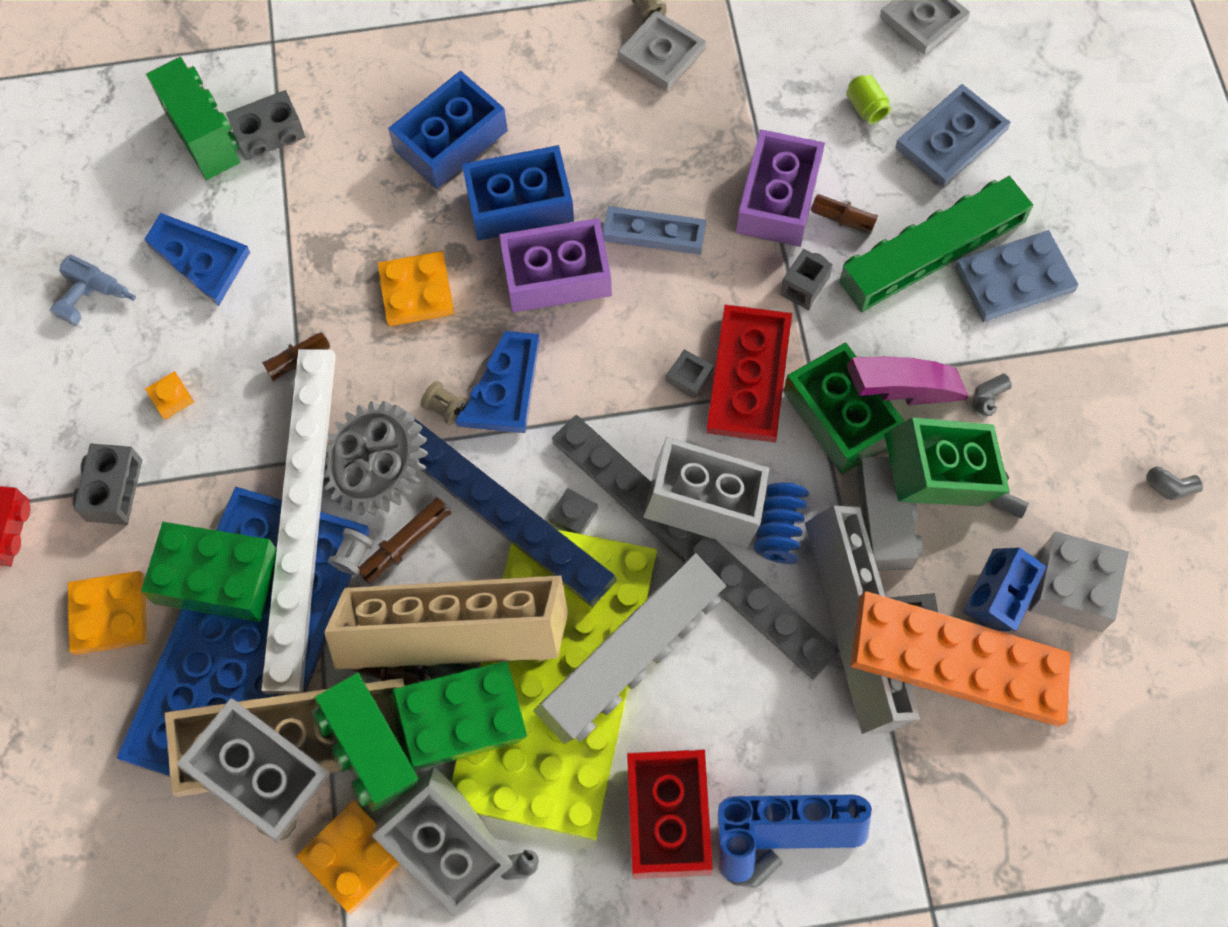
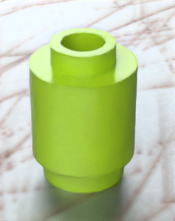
(868, 98)

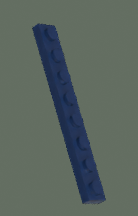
(515, 520)

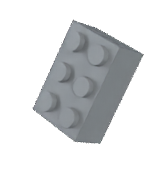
(707, 493)
(253, 770)

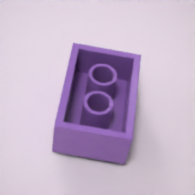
(780, 188)
(556, 265)

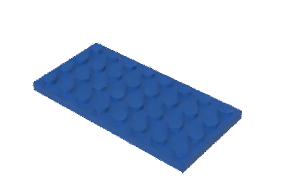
(222, 656)

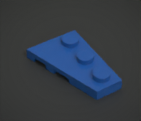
(198, 254)
(505, 389)

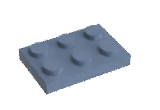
(952, 135)
(1016, 275)

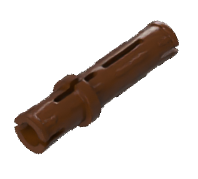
(391, 551)

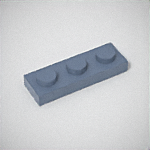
(654, 230)

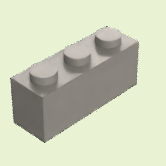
(887, 520)

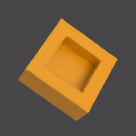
(169, 395)

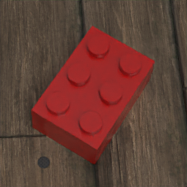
(669, 814)

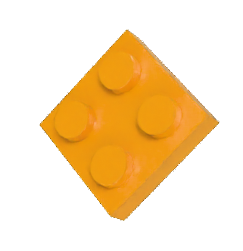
(415, 288)
(106, 613)
(348, 858)

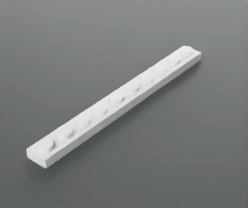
(299, 524)

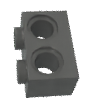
(266, 125)
(117, 484)

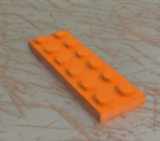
(961, 659)

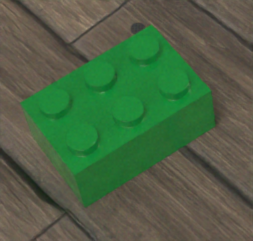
(193, 117)
(834, 412)
(946, 462)
(210, 571)
(457, 715)
(363, 743)

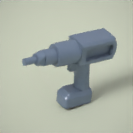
(85, 279)

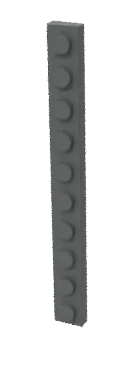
(743, 590)

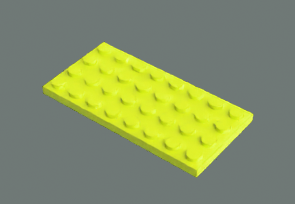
(541, 778)

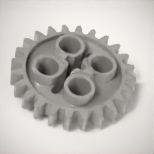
(374, 458)

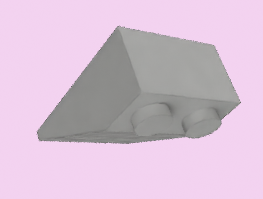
(441, 841)

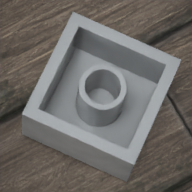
(1080, 582)

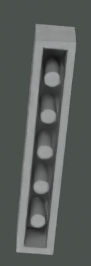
(845, 572)
(629, 649)

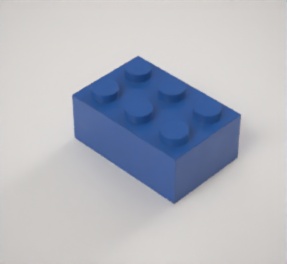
(448, 129)
(518, 192)

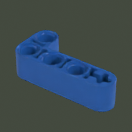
(786, 823)

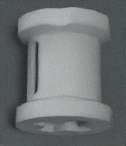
(359, 544)

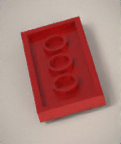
(749, 373)

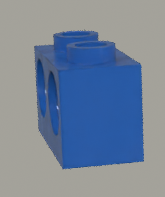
(1004, 589)

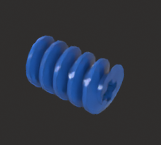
(778, 522)

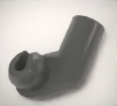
(1011, 504)
(763, 869)

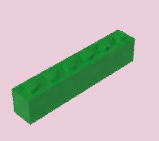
(934, 243)

